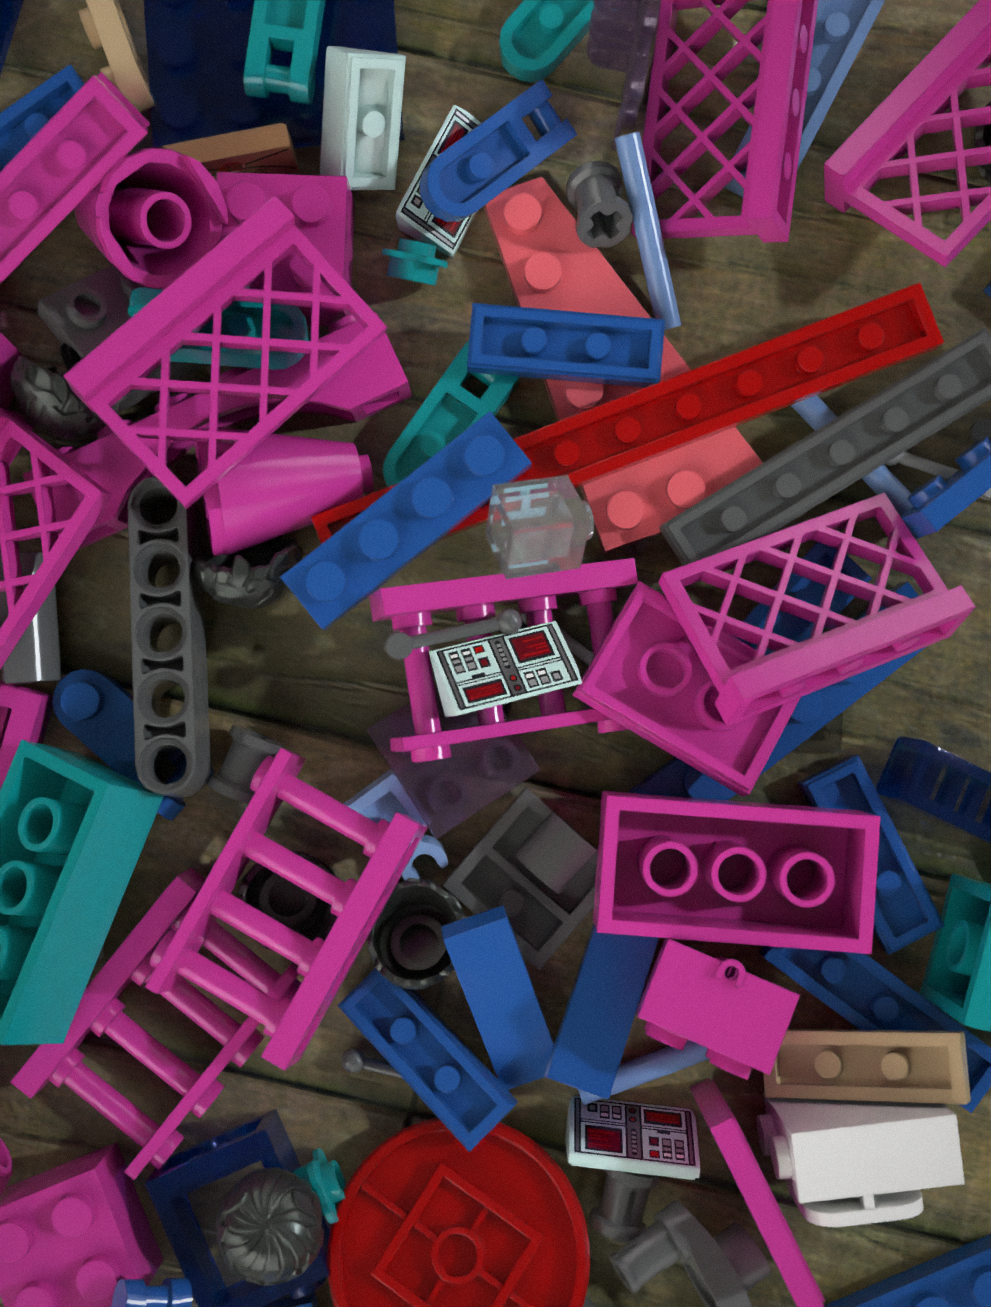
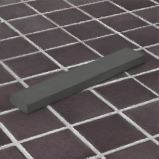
(836, 453)

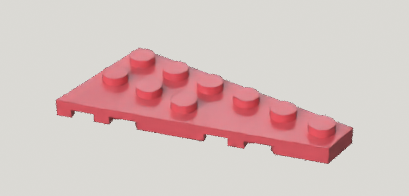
(559, 272)

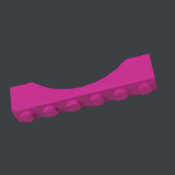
(359, 391)

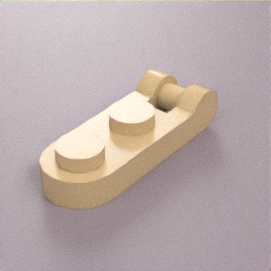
(108, 29)

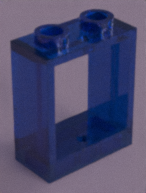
(253, 1141)

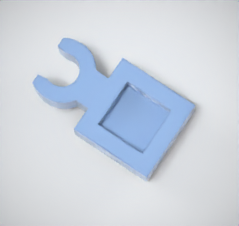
(382, 801)

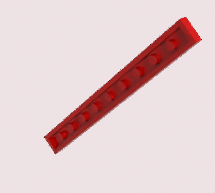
(712, 397)

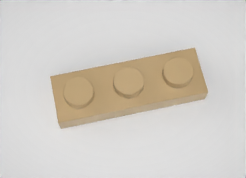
(871, 1066)

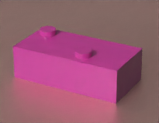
(736, 872)

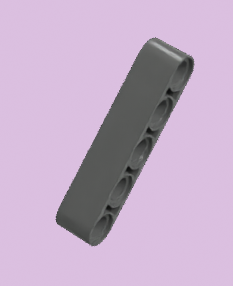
(186, 664)

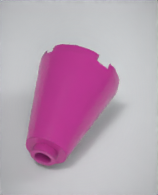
(154, 215)
(279, 488)

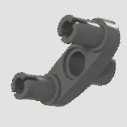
(717, 1266)

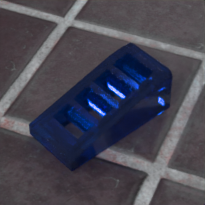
(913, 775)

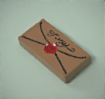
(245, 151)

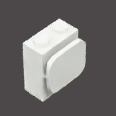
(860, 1157)

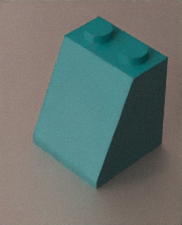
(960, 956)

